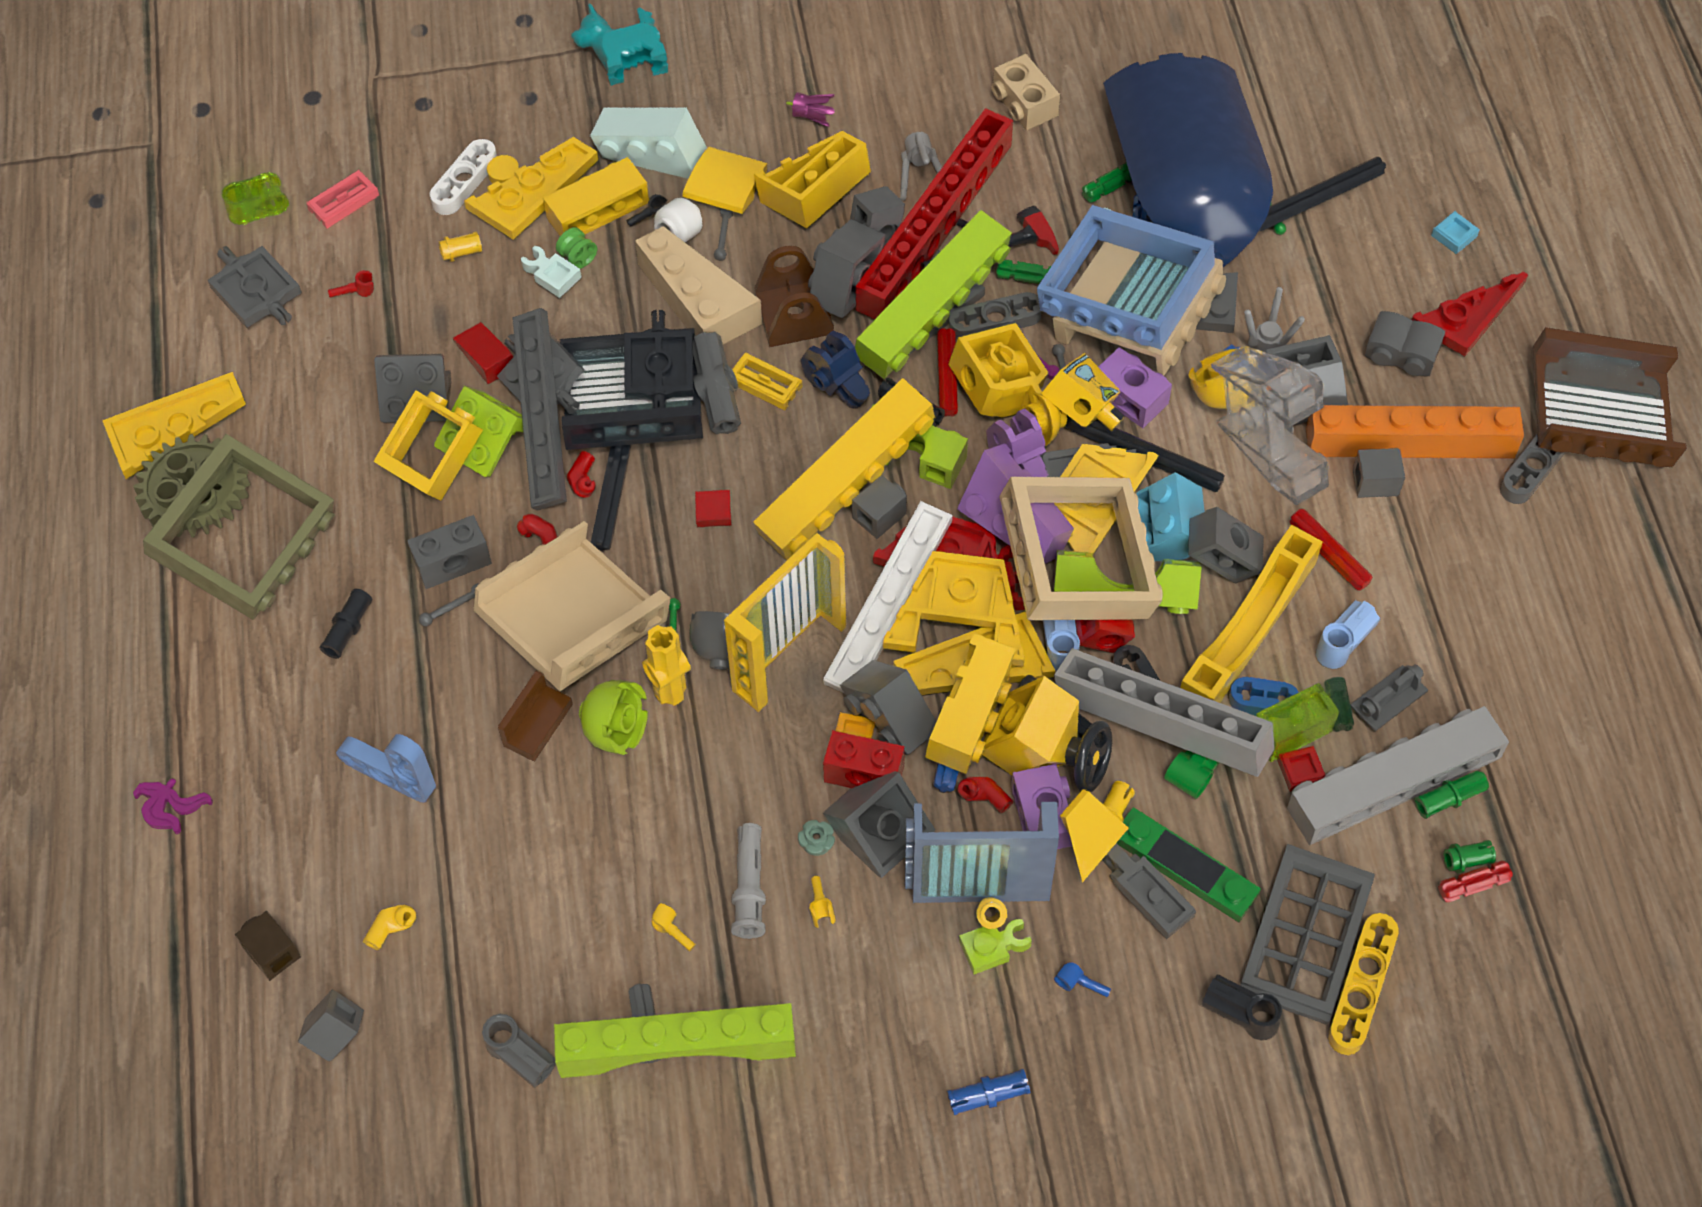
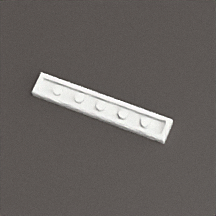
(889, 593)

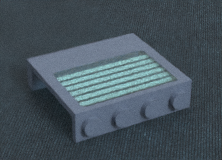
(981, 862)

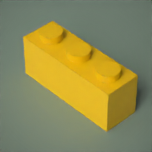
(597, 198)

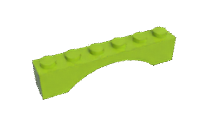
(614, 1043)

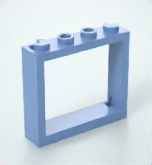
(1136, 236)

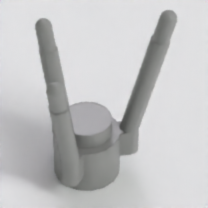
(919, 153)
(1269, 333)

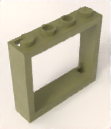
(250, 604)

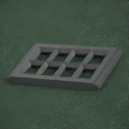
(1327, 869)

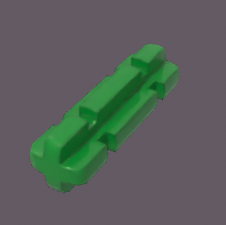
(1106, 183)
(1021, 271)

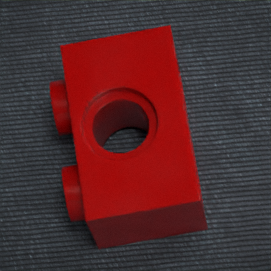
(858, 759)

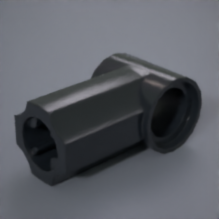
(1240, 1004)

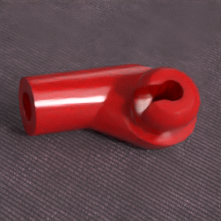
(536, 525)

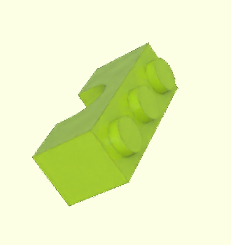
(941, 455)

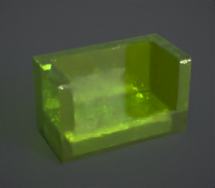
(1300, 719)

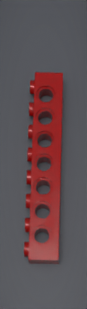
(935, 212)

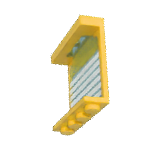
(780, 611)

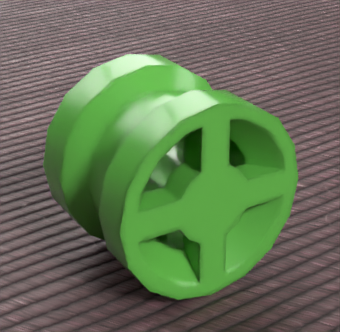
(576, 248)

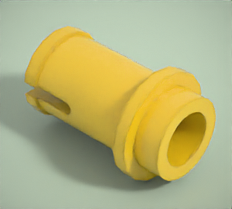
(459, 246)
(1117, 799)
(994, 921)

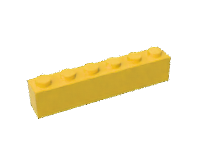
(845, 469)

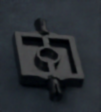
(658, 363)

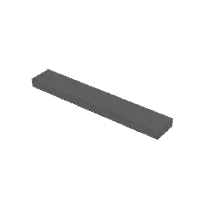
(539, 409)

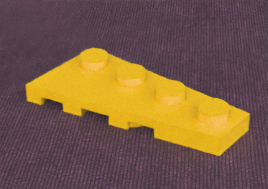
(519, 200)
(937, 666)

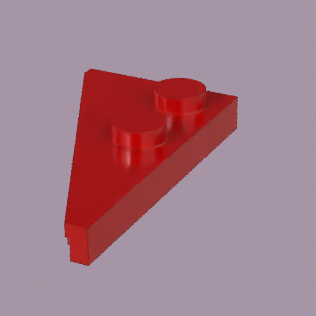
(1472, 313)

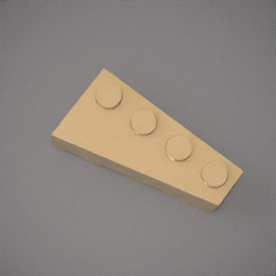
(696, 287)

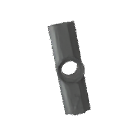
(715, 383)

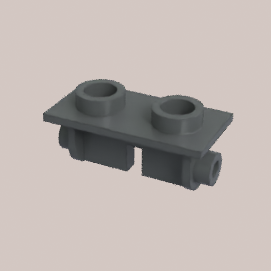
(1390, 696)

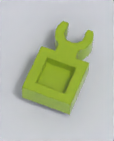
(989, 947)

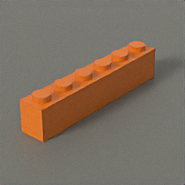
(1417, 431)

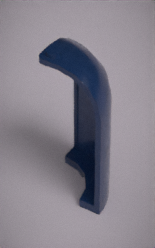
(1192, 149)

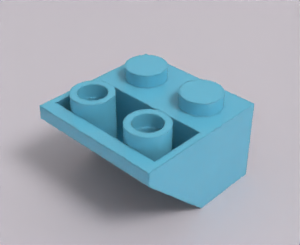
(1167, 512)

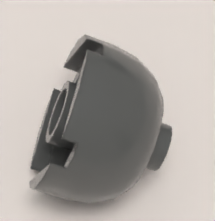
(709, 638)

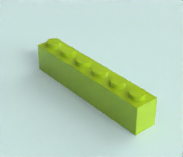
(933, 294)

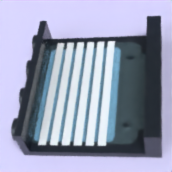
(607, 416)

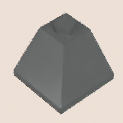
(873, 821)

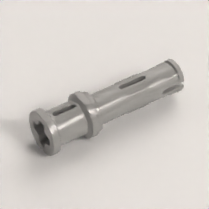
(748, 896)

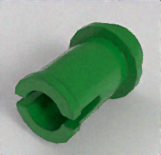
(1461, 857)

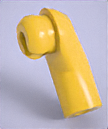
(388, 922)

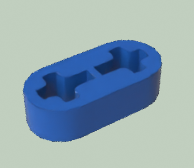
(1262, 693)

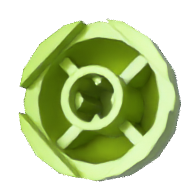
(614, 716)

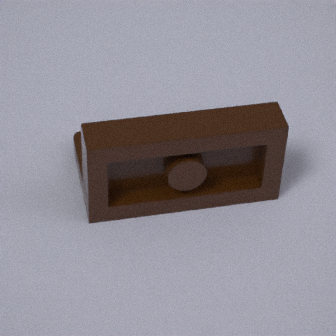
(533, 717)

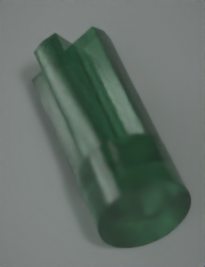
(1337, 691)

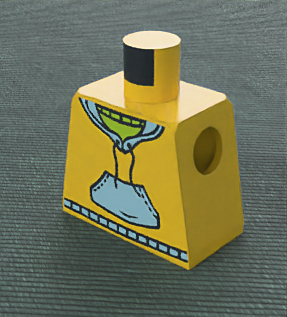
(1085, 393)

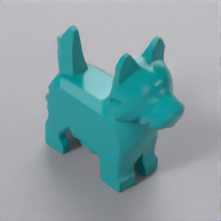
(623, 46)

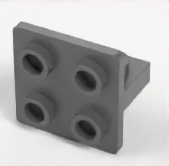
(403, 374)

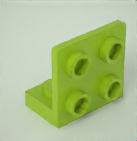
(498, 426)

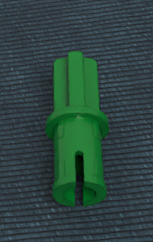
(1451, 794)

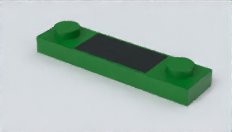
(1188, 865)

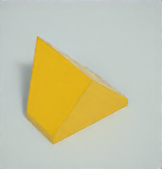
(1091, 830)

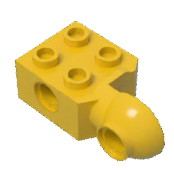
(1005, 377)

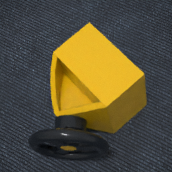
(1041, 730)

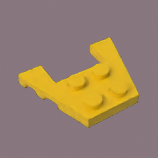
(959, 592)

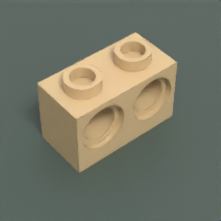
(1025, 92)

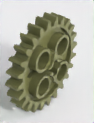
(165, 480)

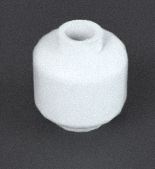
(680, 218)

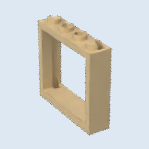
(1029, 560)

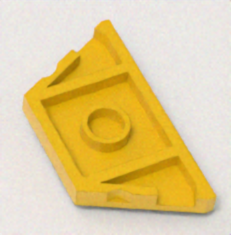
(1095, 520)

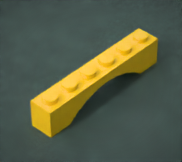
(1273, 590)

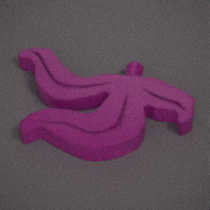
(159, 794)

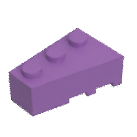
(983, 503)

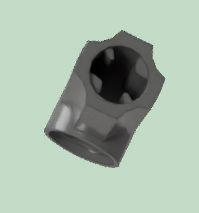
(519, 1052)

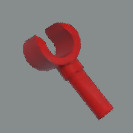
(362, 286)

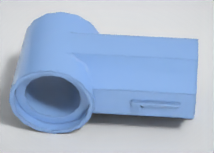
(1346, 633)
(1060, 636)

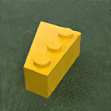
(815, 181)
(972, 705)

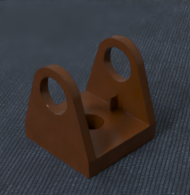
(787, 288)

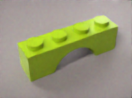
(1178, 579)

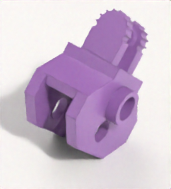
(1023, 439)

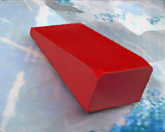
(483, 351)

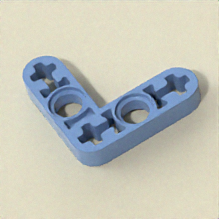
(400, 767)

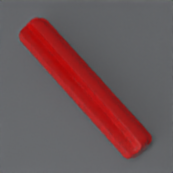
(947, 379)
(1333, 550)

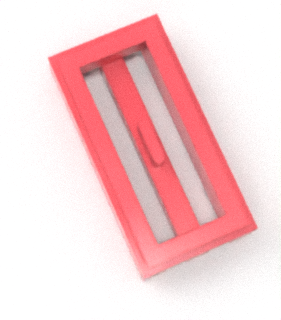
(346, 202)

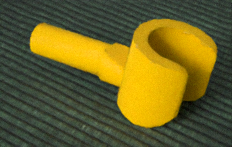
(820, 906)
(662, 922)

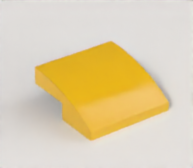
(724, 180)

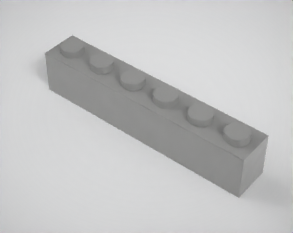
(1167, 712)
(1396, 774)

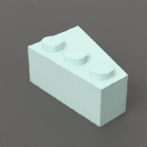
(650, 138)

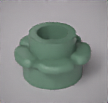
(816, 846)

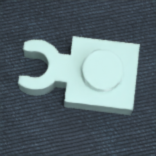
(554, 273)

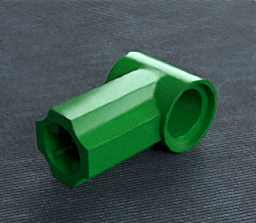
(1191, 773)

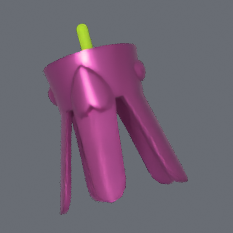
(810, 107)

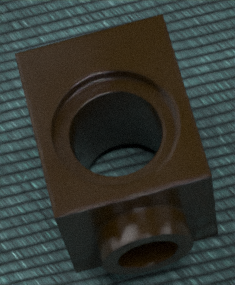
(267, 945)

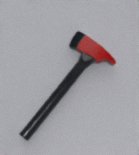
(1035, 230)

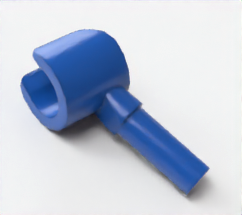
(1072, 974)

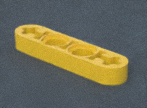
(1360, 982)

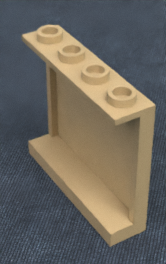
(568, 607)

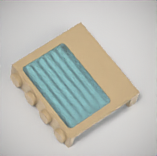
(1141, 287)

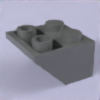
(1322, 358)

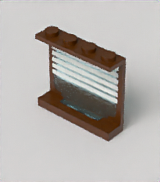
(1604, 397)

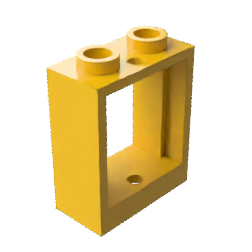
(406, 430)

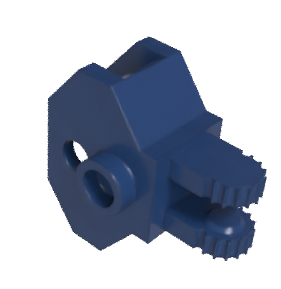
(836, 369)

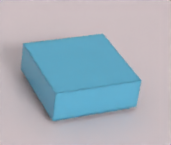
(1455, 232)

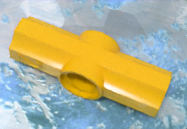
(666, 665)

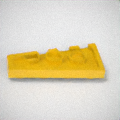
(177, 415)

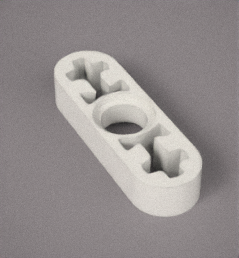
(462, 189)

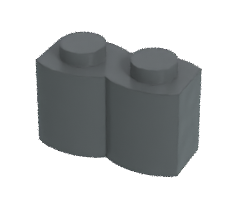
(1404, 343)

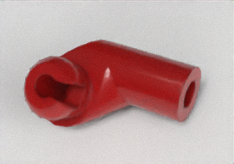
(578, 477)
(984, 790)

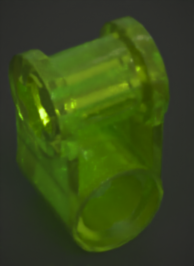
(252, 199)

